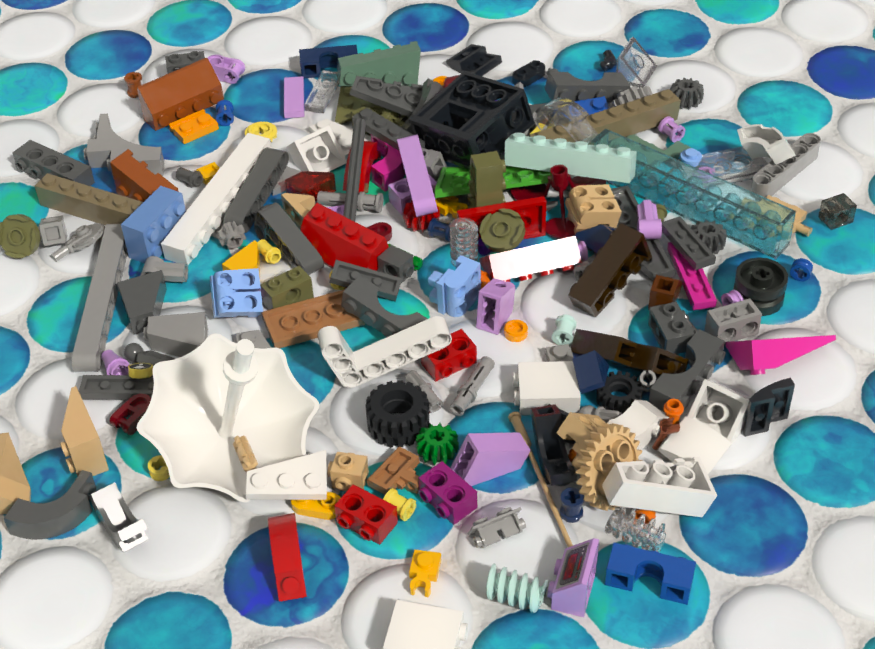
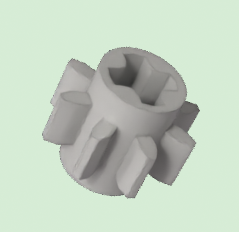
(232, 235)

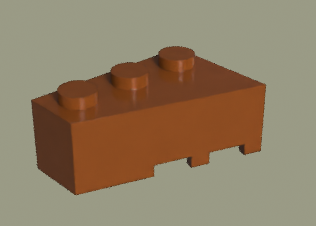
(134, 178)

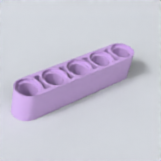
(417, 175)

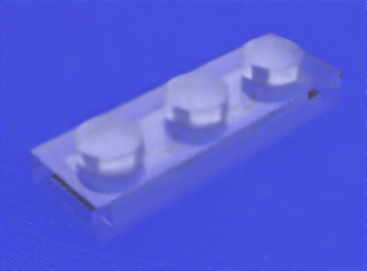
(322, 92)

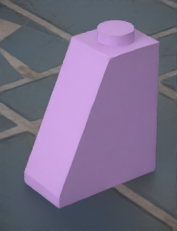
(489, 456)

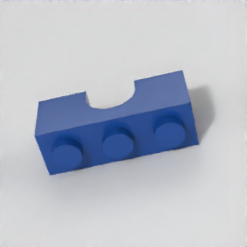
(631, 563)

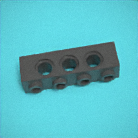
(40, 160)

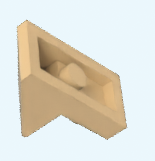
(297, 206)

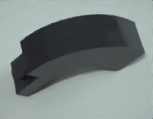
(551, 447)

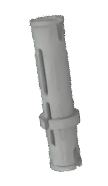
(468, 392)

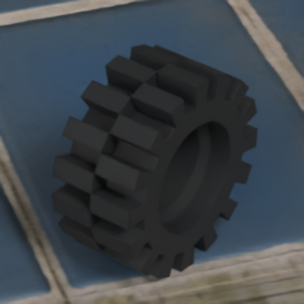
(619, 383)

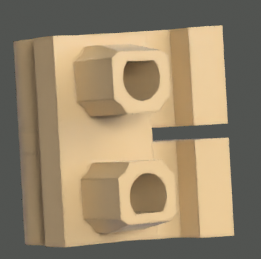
(592, 206)
(578, 428)

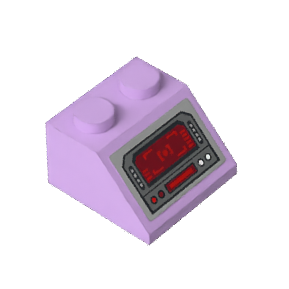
(574, 578)

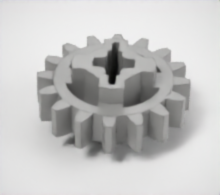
(631, 94)

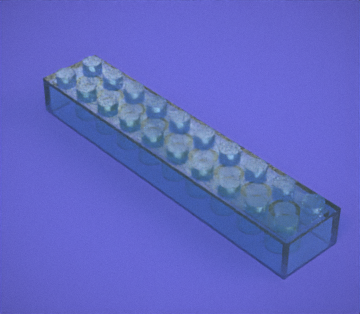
(702, 196)

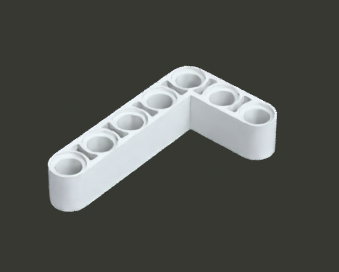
(384, 355)

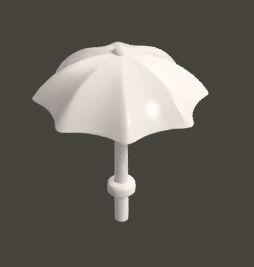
(221, 394)

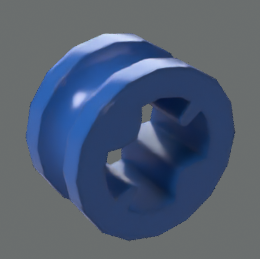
(804, 264)

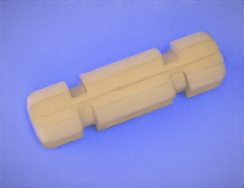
(245, 453)

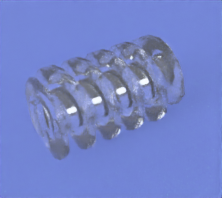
(463, 239)
(636, 530)

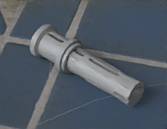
(365, 201)

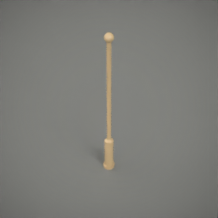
(515, 419)

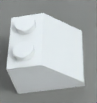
(317, 152)
(720, 409)

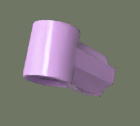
(648, 220)

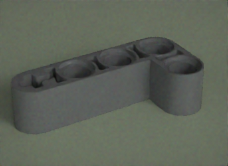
(276, 225)

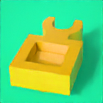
(450, 205)
(423, 569)

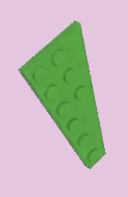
(455, 180)

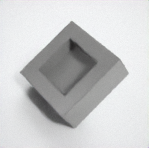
(559, 353)

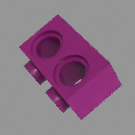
(447, 493)

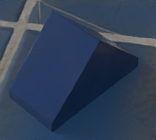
(590, 371)

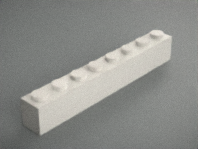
(212, 203)

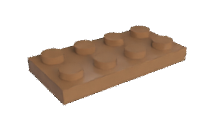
(304, 319)

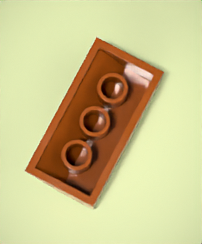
(179, 94)

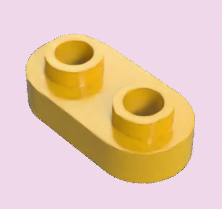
(317, 508)

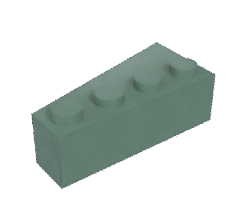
(389, 65)

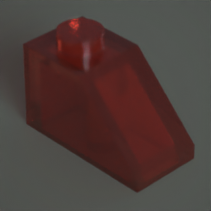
(311, 183)

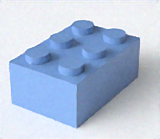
(152, 223)

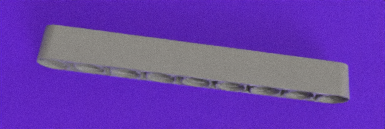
(100, 301)

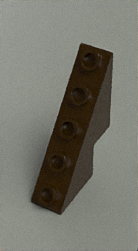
(628, 353)

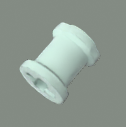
(563, 332)

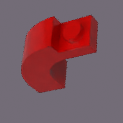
(370, 153)
(286, 557)

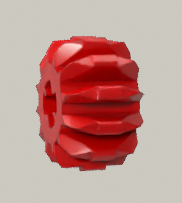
(417, 223)

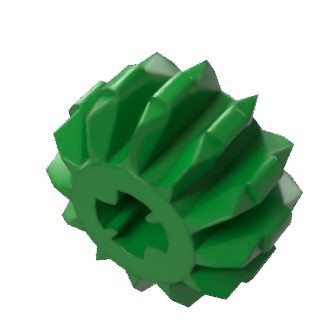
(437, 443)

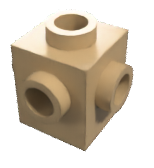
(348, 470)

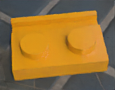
(193, 126)

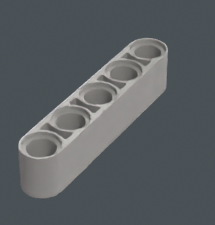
(774, 177)

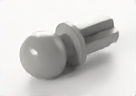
(604, 414)

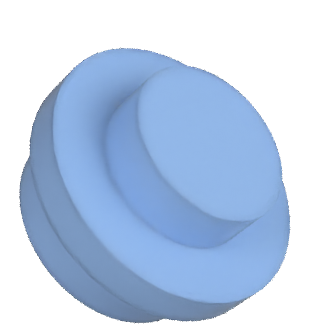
(691, 157)

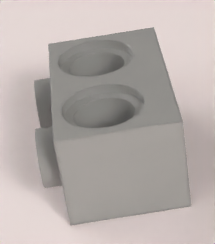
(734, 321)

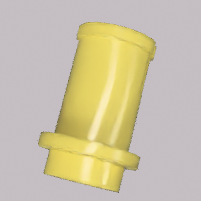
(271, 253)

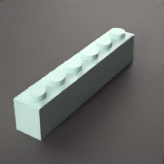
(578, 157)

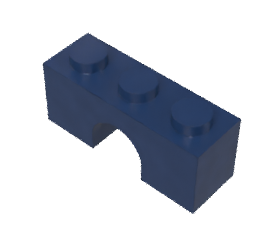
(316, 59)

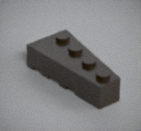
(610, 270)

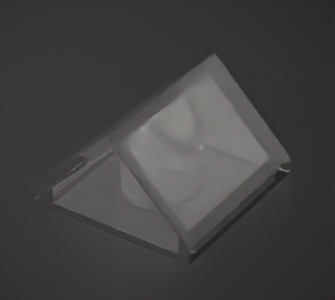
(635, 64)

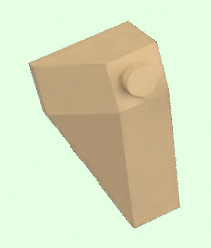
(12, 476)

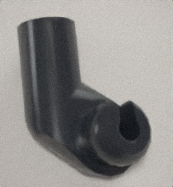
(609, 60)

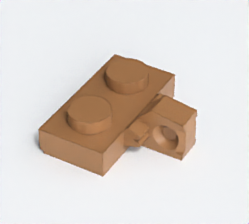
(396, 472)

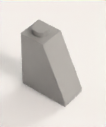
(176, 333)

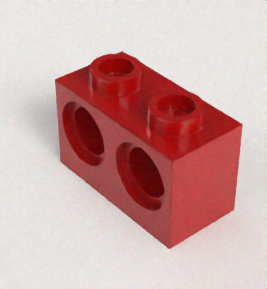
(456, 356)
(366, 514)

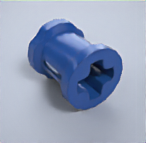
(229, 117)

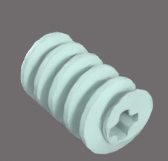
(515, 589)

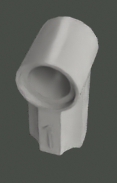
(172, 271)

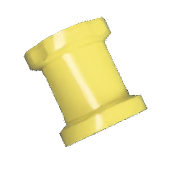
(405, 506)

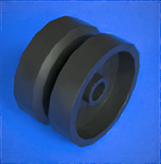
(763, 283)

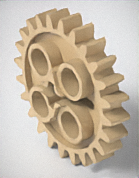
(608, 445)

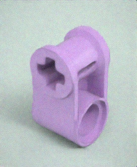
(224, 68)

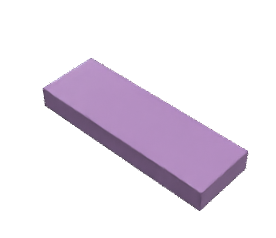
(294, 97)

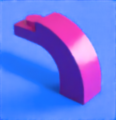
(388, 169)

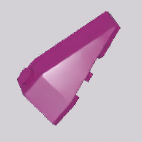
(772, 353)

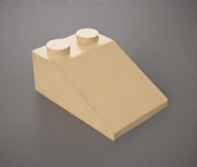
(81, 438)

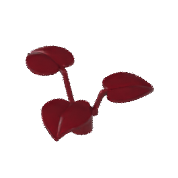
(559, 180)

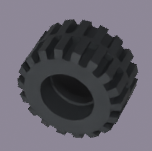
(392, 399)

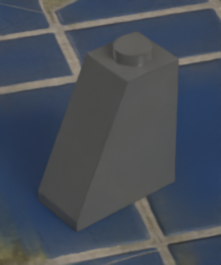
(142, 298)

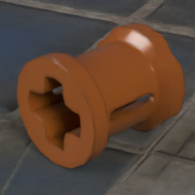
(133, 80)

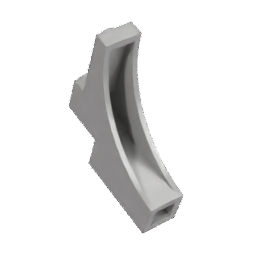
(109, 145)

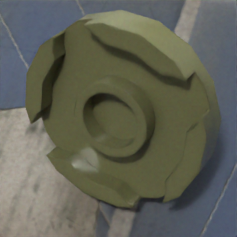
(502, 230)
(19, 236)

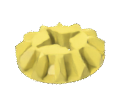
(268, 129)

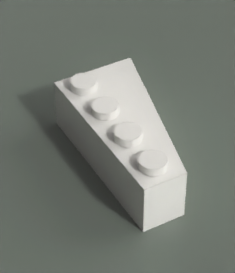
(661, 486)

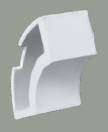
(765, 142)
(642, 420)

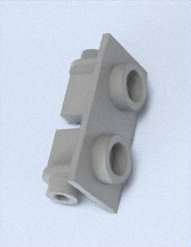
(486, 529)

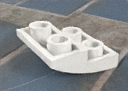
(695, 441)

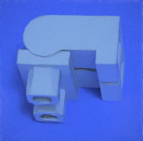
(456, 289)
(236, 293)

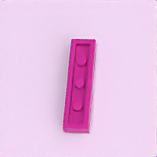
(694, 281)

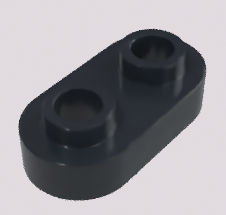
(529, 73)

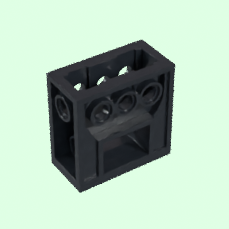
(471, 116)

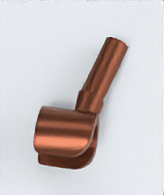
(666, 428)

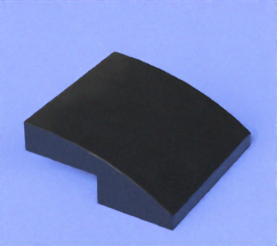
(474, 60)
(768, 406)

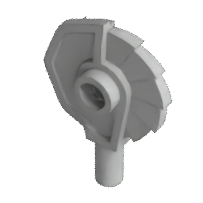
(83, 237)

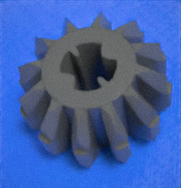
(688, 91)
(711, 234)

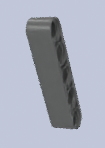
(257, 187)

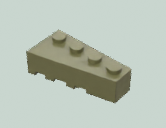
(486, 180)

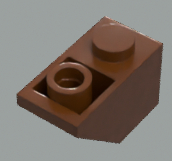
(664, 291)

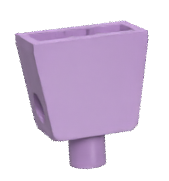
(496, 297)

